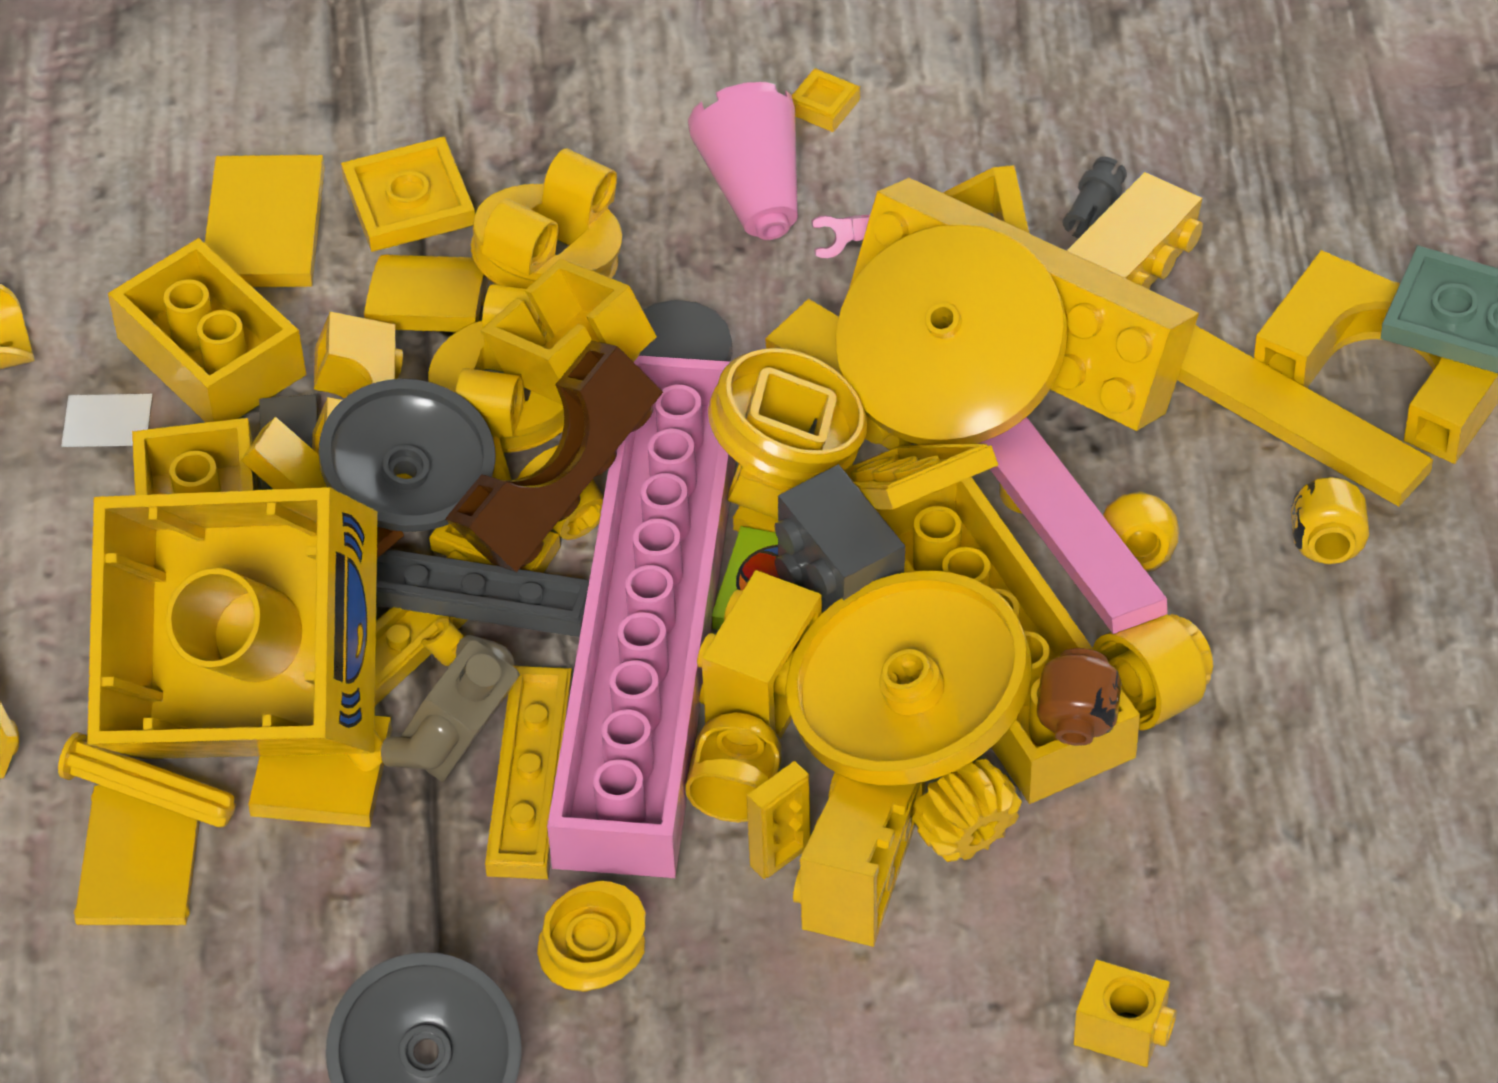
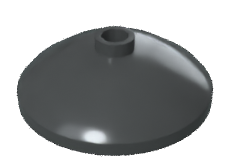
(409, 431)
(419, 1000)

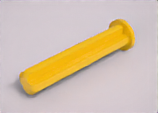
(145, 781)

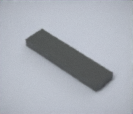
(481, 592)

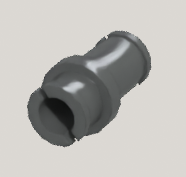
(1097, 193)

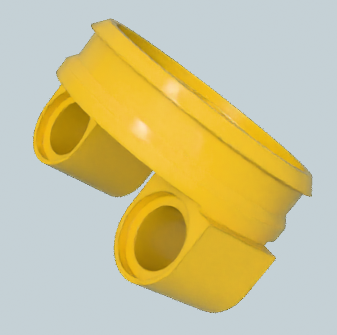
(521, 224)
(496, 396)
(764, 421)

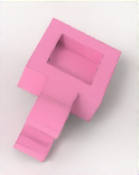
(844, 229)

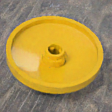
(959, 379)
(909, 678)

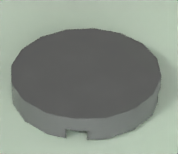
(687, 332)

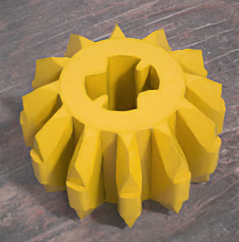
(966, 810)

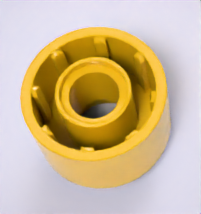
(1160, 666)

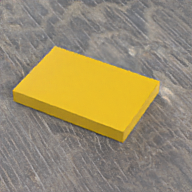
(267, 217)

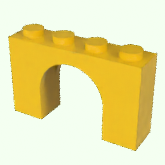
(1347, 304)

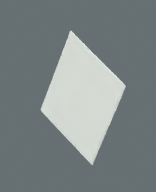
(105, 419)

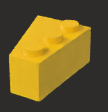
(855, 858)

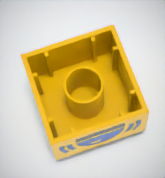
(233, 624)

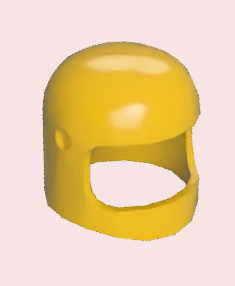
(728, 762)

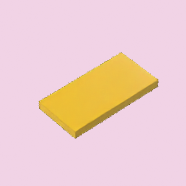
(917, 471)

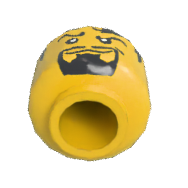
(1329, 520)

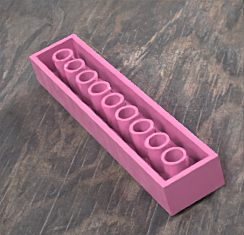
(642, 627)

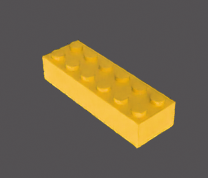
(1120, 336)
(965, 536)

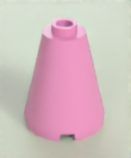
(752, 154)

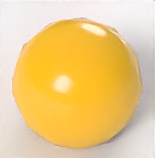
(1145, 527)

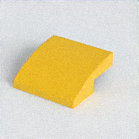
(426, 292)

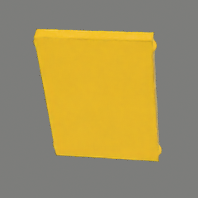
(135, 863)

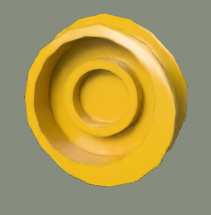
(592, 936)

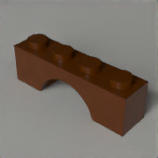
(602, 404)

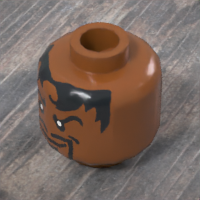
(1079, 696)

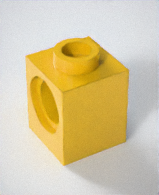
(1117, 991)

